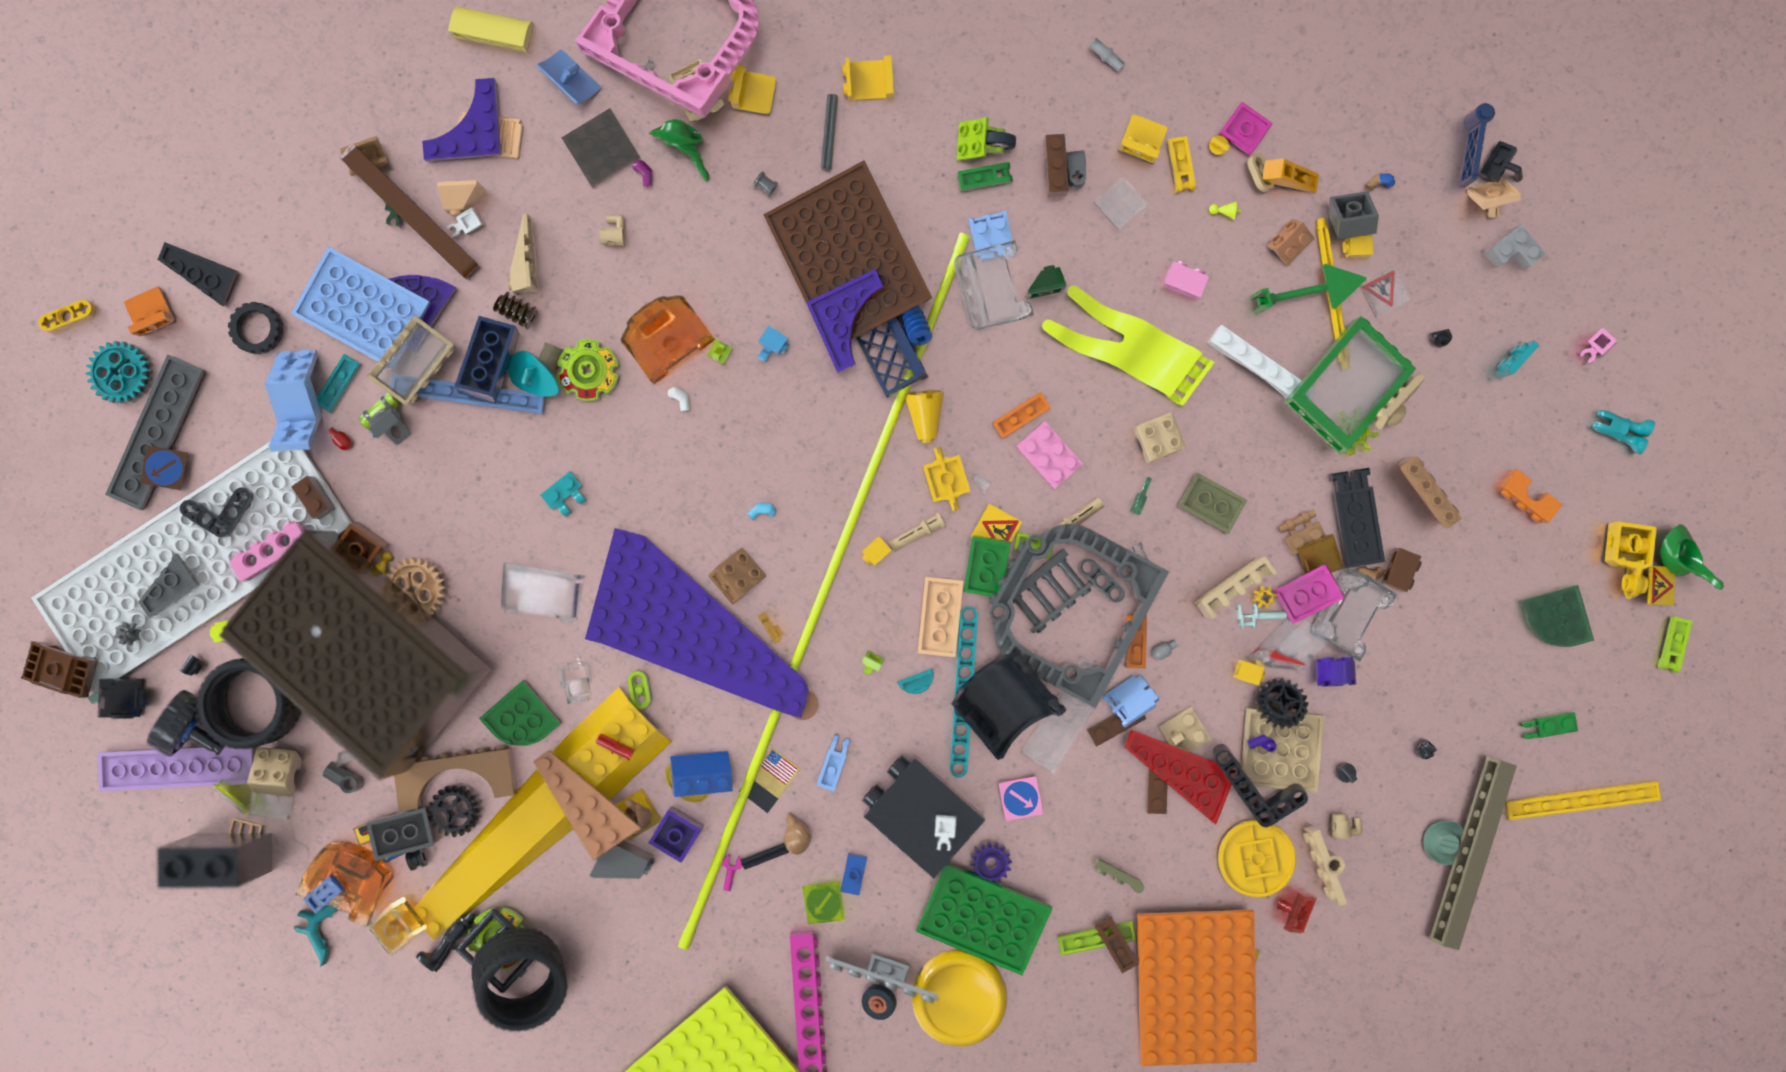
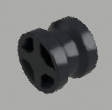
(416, 859)

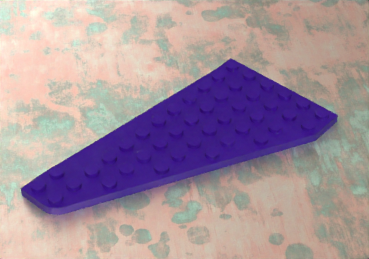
(670, 620)

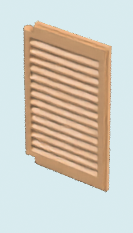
(510, 136)

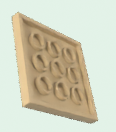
(1296, 754)

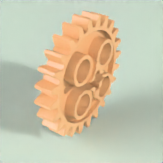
(430, 583)

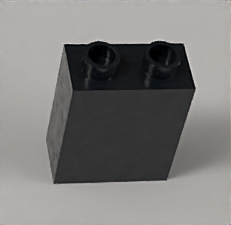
(908, 812)
(214, 860)

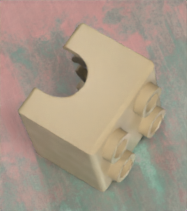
(1159, 437)
(274, 771)

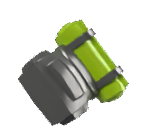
(382, 417)

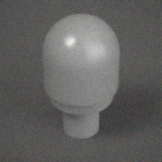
(1163, 649)

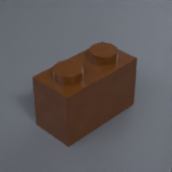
(313, 497)
(1401, 570)

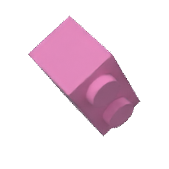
(1185, 280)

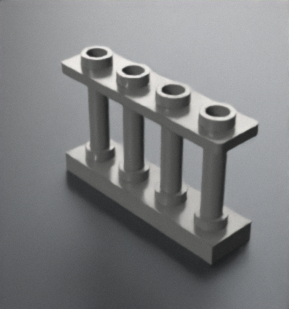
(1045, 572)

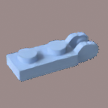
(832, 765)

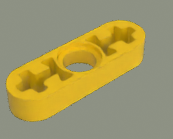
(58, 315)

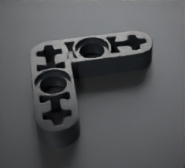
(223, 518)

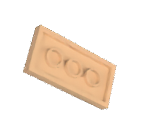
(940, 616)

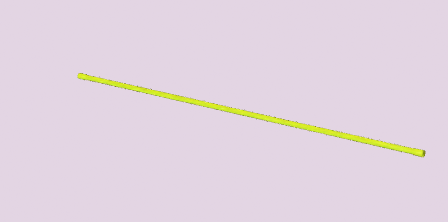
(689, 931)

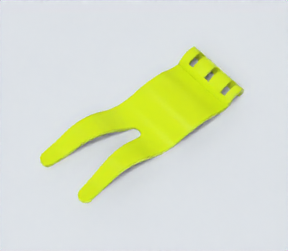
(1143, 353)

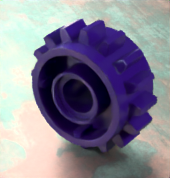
(995, 852)

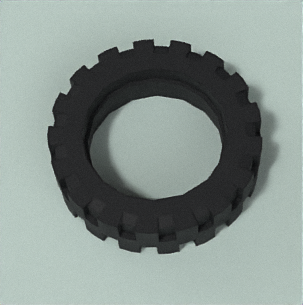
(238, 318)

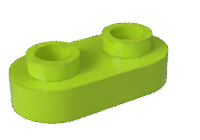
(639, 689)

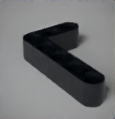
(1251, 792)

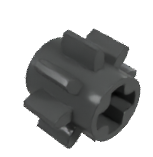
(133, 633)

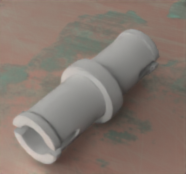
(1107, 54)

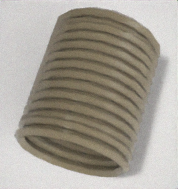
(550, 356)

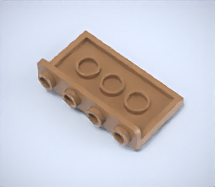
(1429, 491)

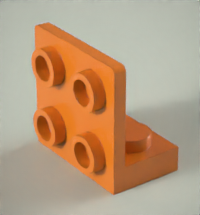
(148, 312)

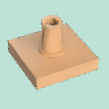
(1494, 194)

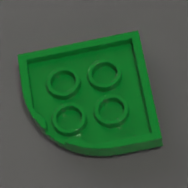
(520, 717)

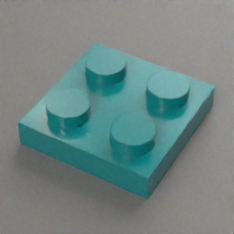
(1519, 355)

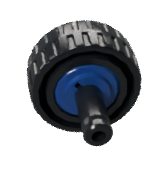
(178, 725)

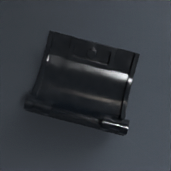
(1004, 702)

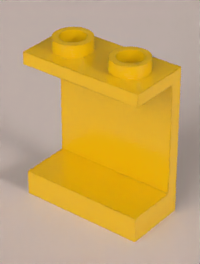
(868, 79)

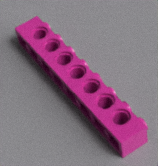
(799, 941)

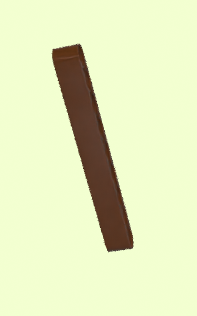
(408, 211)

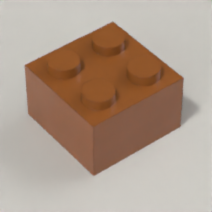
(364, 541)

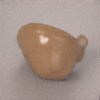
(638, 814)
(797, 836)

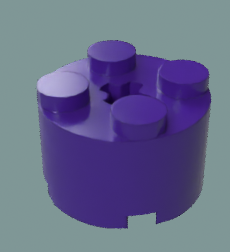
(1335, 673)

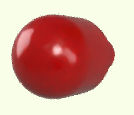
(340, 439)

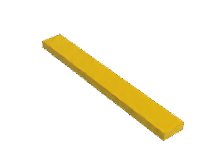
(1582, 800)

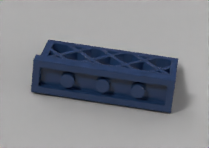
(907, 350)

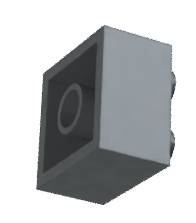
(1353, 215)

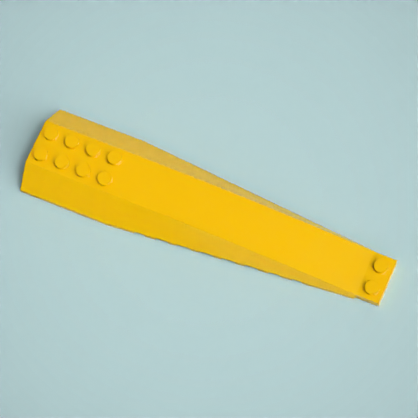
(533, 817)

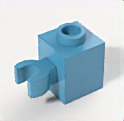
(773, 342)

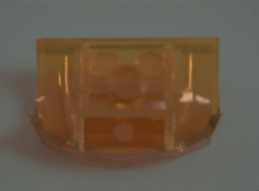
(664, 335)
(356, 871)

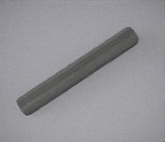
(829, 131)

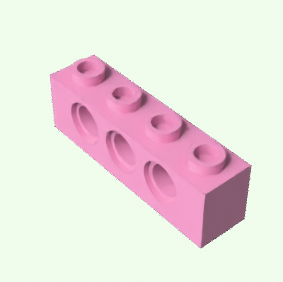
(242, 561)

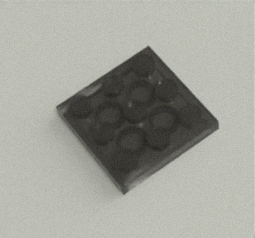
(601, 147)

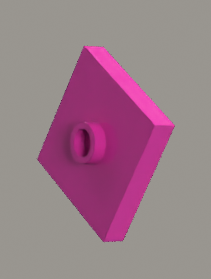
(1245, 128)

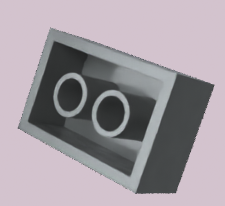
(400, 833)

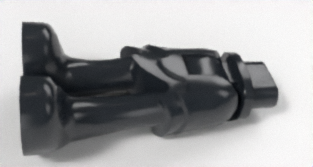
(450, 940)

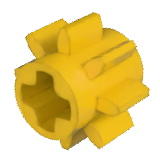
(1259, 594)

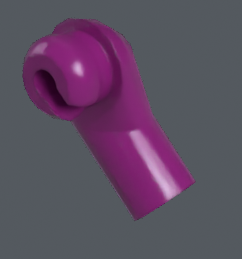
(645, 170)

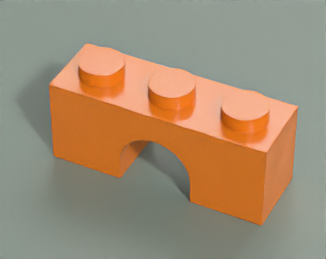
(1515, 487)

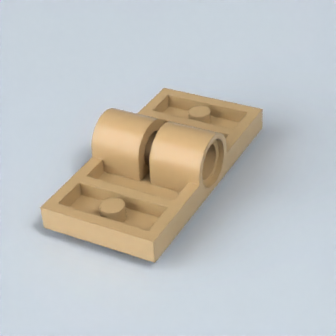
(1323, 858)

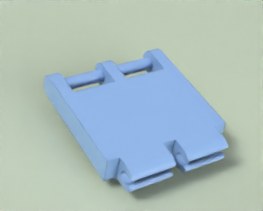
(990, 231)
(1132, 699)

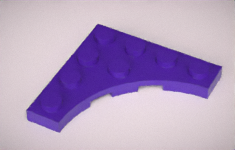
(477, 132)
(836, 313)

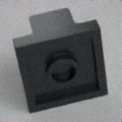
(120, 698)

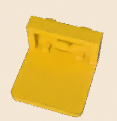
(752, 91)

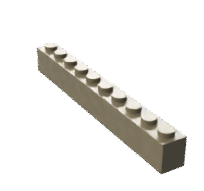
(1472, 853)

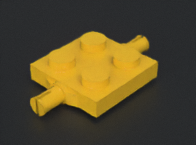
(946, 478)

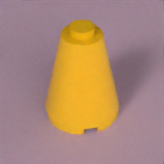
(925, 412)

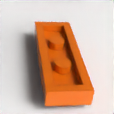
(1021, 415)

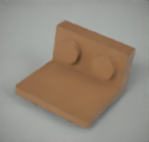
(737, 575)

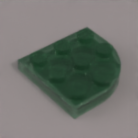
(1558, 617)

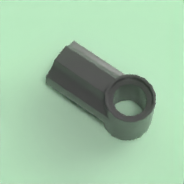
(341, 778)

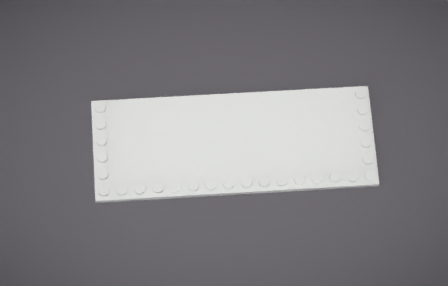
(107, 588)

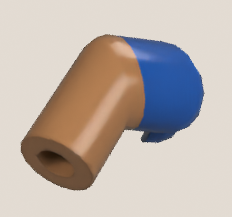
(1380, 178)

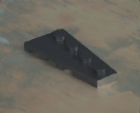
(206, 275)

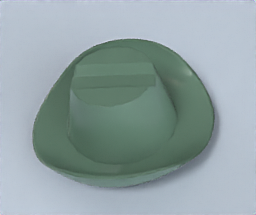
(1443, 841)

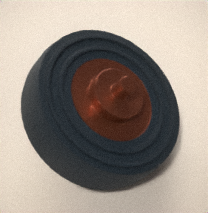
(879, 1002)

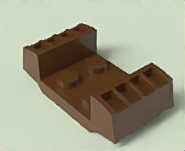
(59, 670)

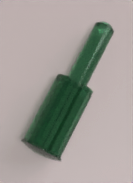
(1140, 499)

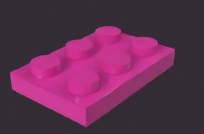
(1309, 593)

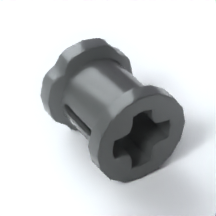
(765, 184)

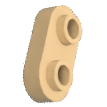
(1256, 166)

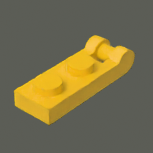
(1181, 163)

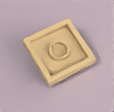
(1184, 731)

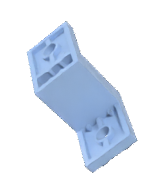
(293, 400)

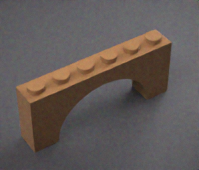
(493, 765)

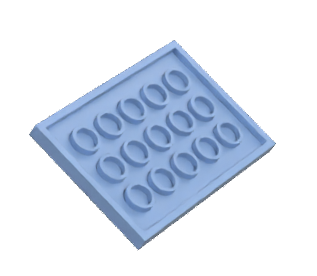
(357, 304)

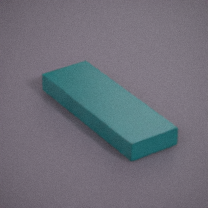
(337, 383)

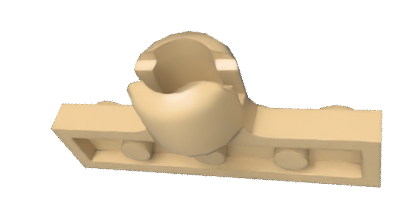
(1395, 410)

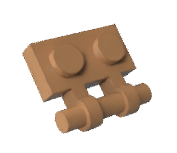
(1308, 534)

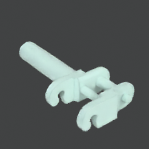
(1258, 615)

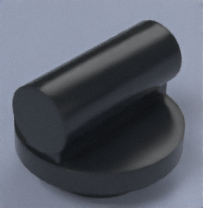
(1441, 338)
(191, 666)
(1346, 773)

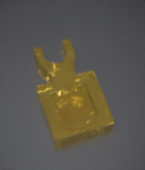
(773, 631)

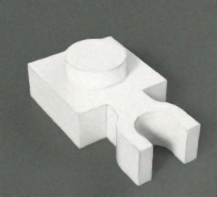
(467, 222)
(945, 828)

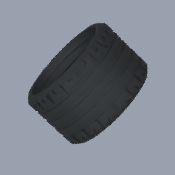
(217, 721)
(527, 1011)

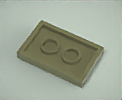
(1212, 503)

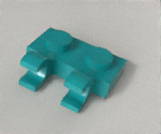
(561, 491)

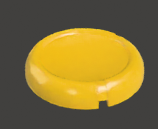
(970, 998)

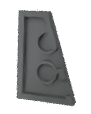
(170, 586)

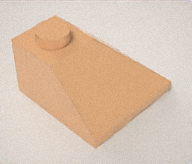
(459, 195)

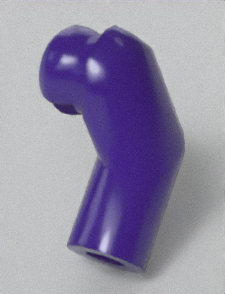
(1263, 741)

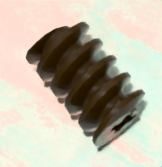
(515, 310)

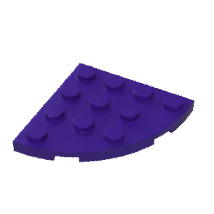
(429, 288)

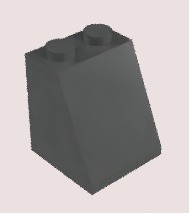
(623, 862)

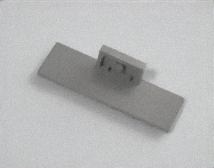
(887, 972)

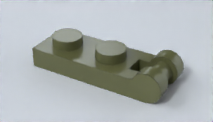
(1119, 875)

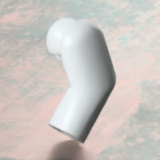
(681, 396)

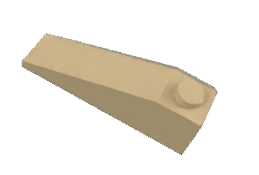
(523, 269)

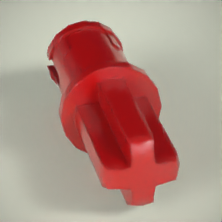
(615, 746)

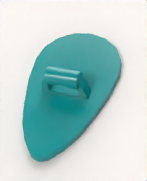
(532, 375)

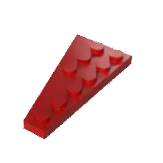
(1190, 775)

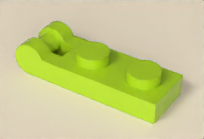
(1675, 644)

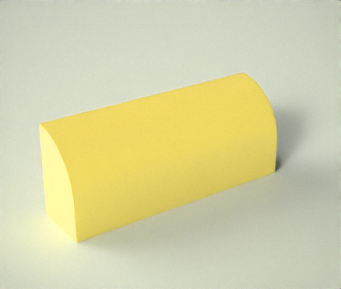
(490, 28)

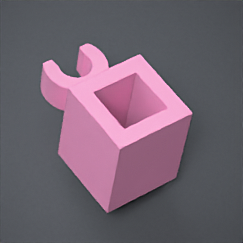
(1600, 343)

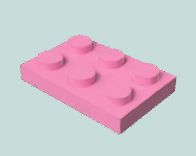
(1049, 455)

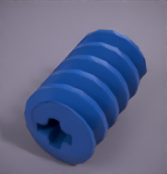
(916, 326)

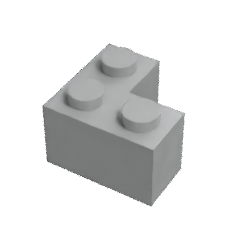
(1515, 244)

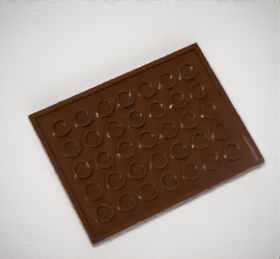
(842, 234)

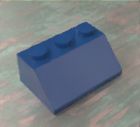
(700, 774)

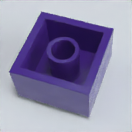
(675, 834)

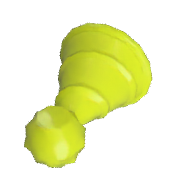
(1229, 210)

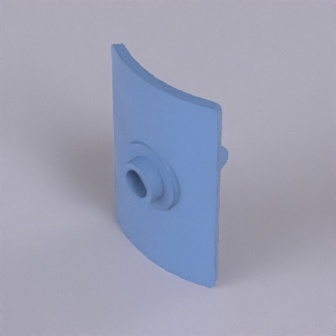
(569, 77)

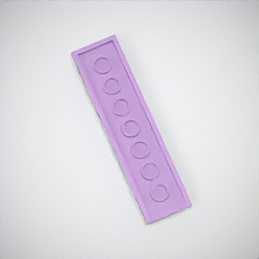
(184, 769)

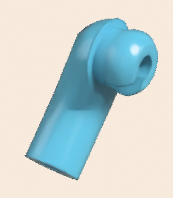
(762, 508)

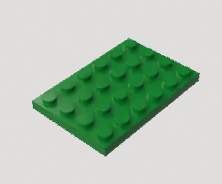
(984, 918)

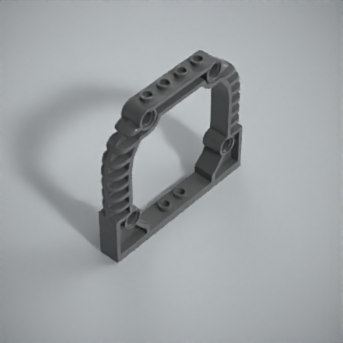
(1145, 582)

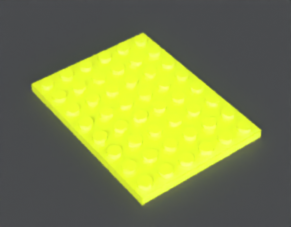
(716, 1039)

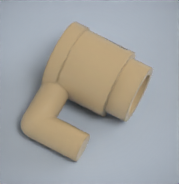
(613, 235)
(1341, 826)

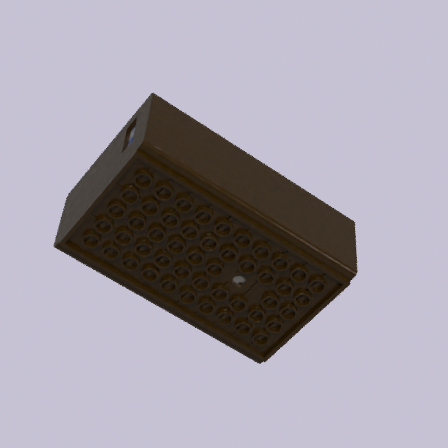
(354, 652)

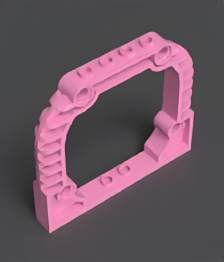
(693, 92)

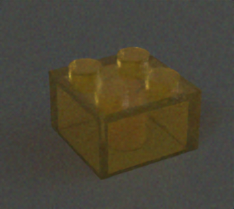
(396, 926)

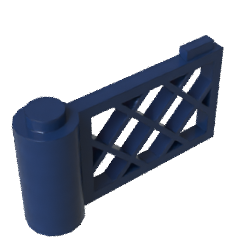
(1475, 123)

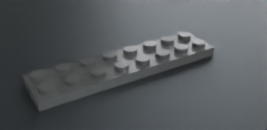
(155, 427)

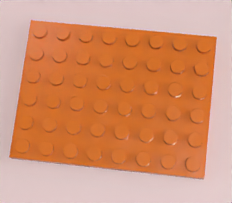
(1197, 987)

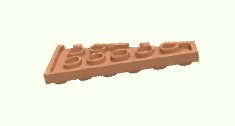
(589, 811)

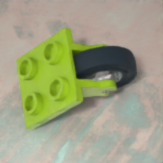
(977, 138)

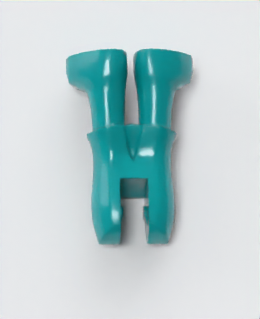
(1619, 427)

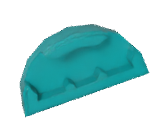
(917, 683)

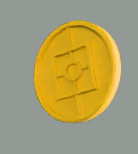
(1256, 859)

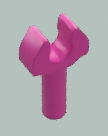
(730, 871)

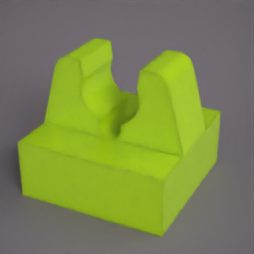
(719, 351)
(872, 662)

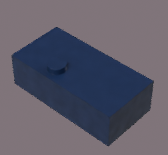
(486, 359)

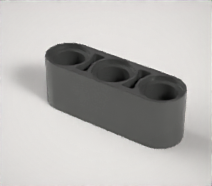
(1110, 583)

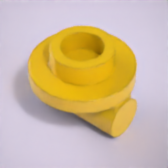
(1218, 145)

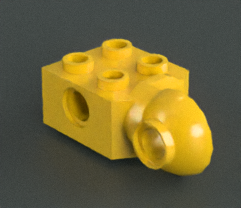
(1631, 548)

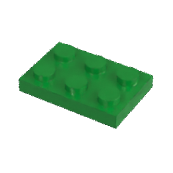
(986, 565)

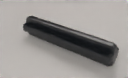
(764, 856)

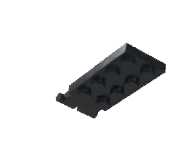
(1357, 519)

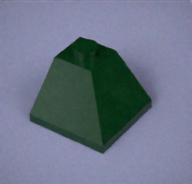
(1048, 282)

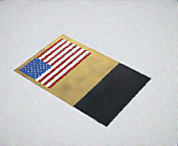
(772, 779)

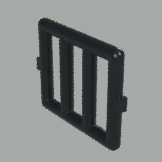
(475, 931)

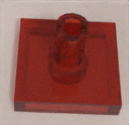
(1298, 912)

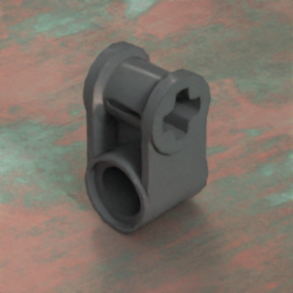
(1076, 167)

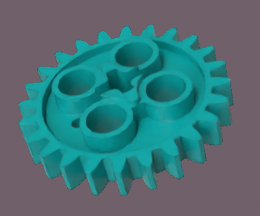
(130, 383)

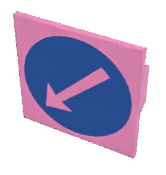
(1020, 798)

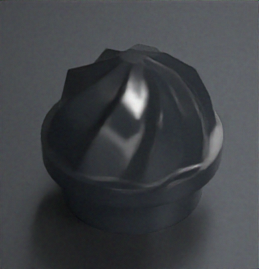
(1426, 749)

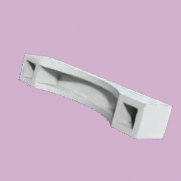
(1242, 352)

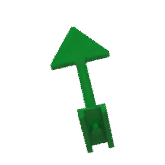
(1338, 284)

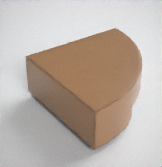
(1373, 573)

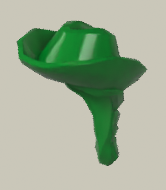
(684, 138)
(1683, 556)

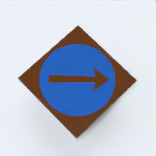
(163, 467)

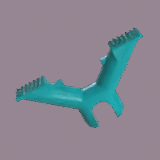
(312, 931)

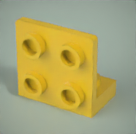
(1143, 138)

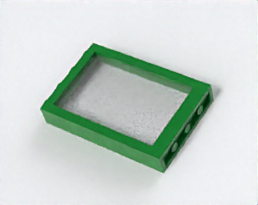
(1350, 385)

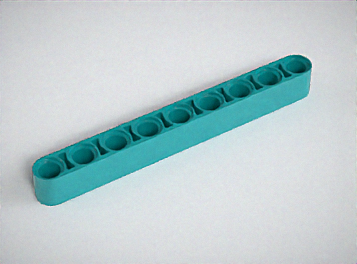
(959, 682)

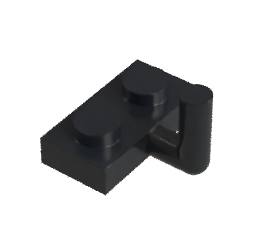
(1500, 161)

